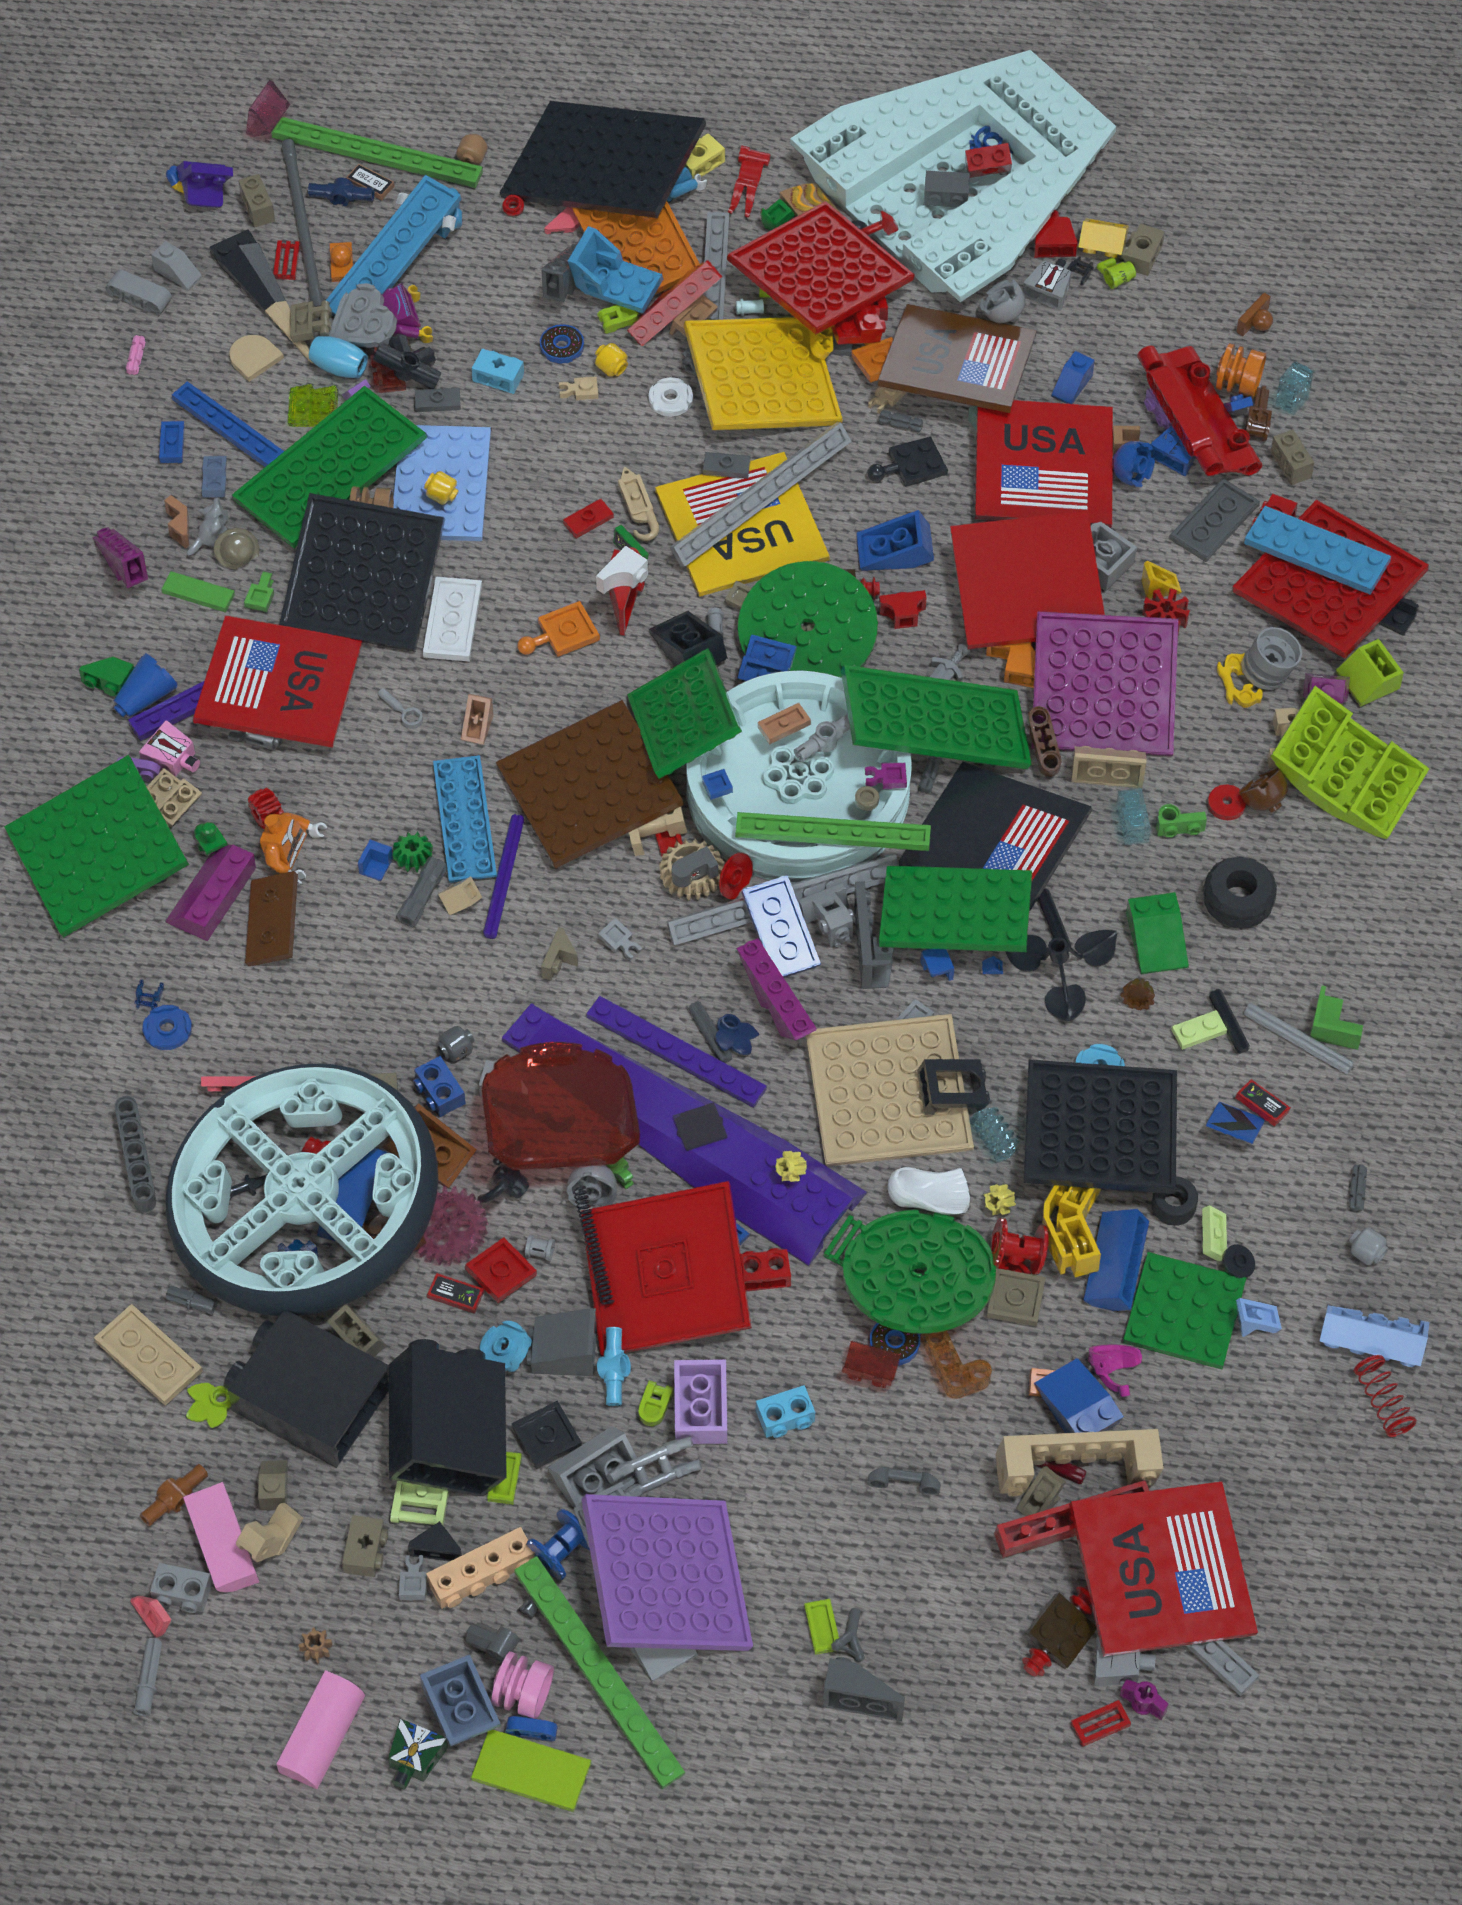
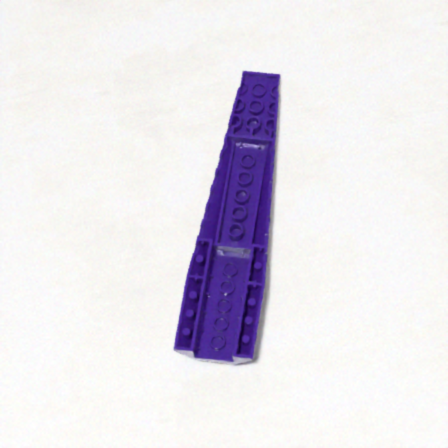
(784, 1212)

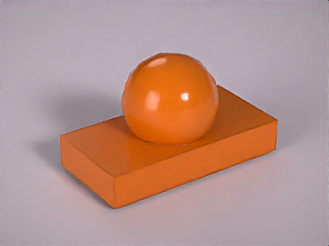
(341, 260)

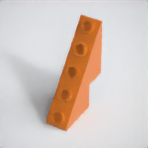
(1020, 662)

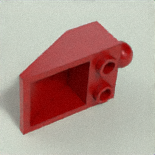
(623, 600)

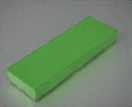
(198, 591)

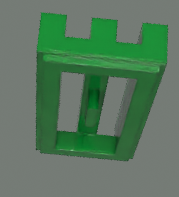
(856, 1226)

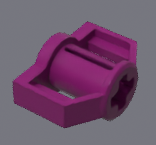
(1142, 1701)

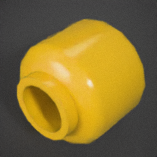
(611, 359)
(441, 487)

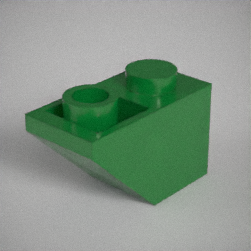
(106, 674)

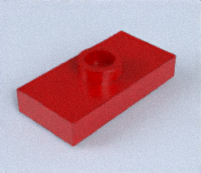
(588, 518)

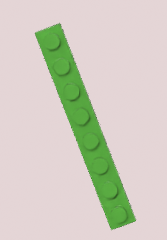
(833, 831)

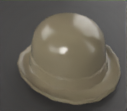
(236, 548)

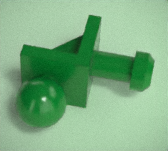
(209, 838)

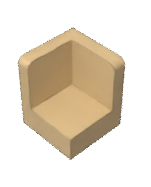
(460, 895)

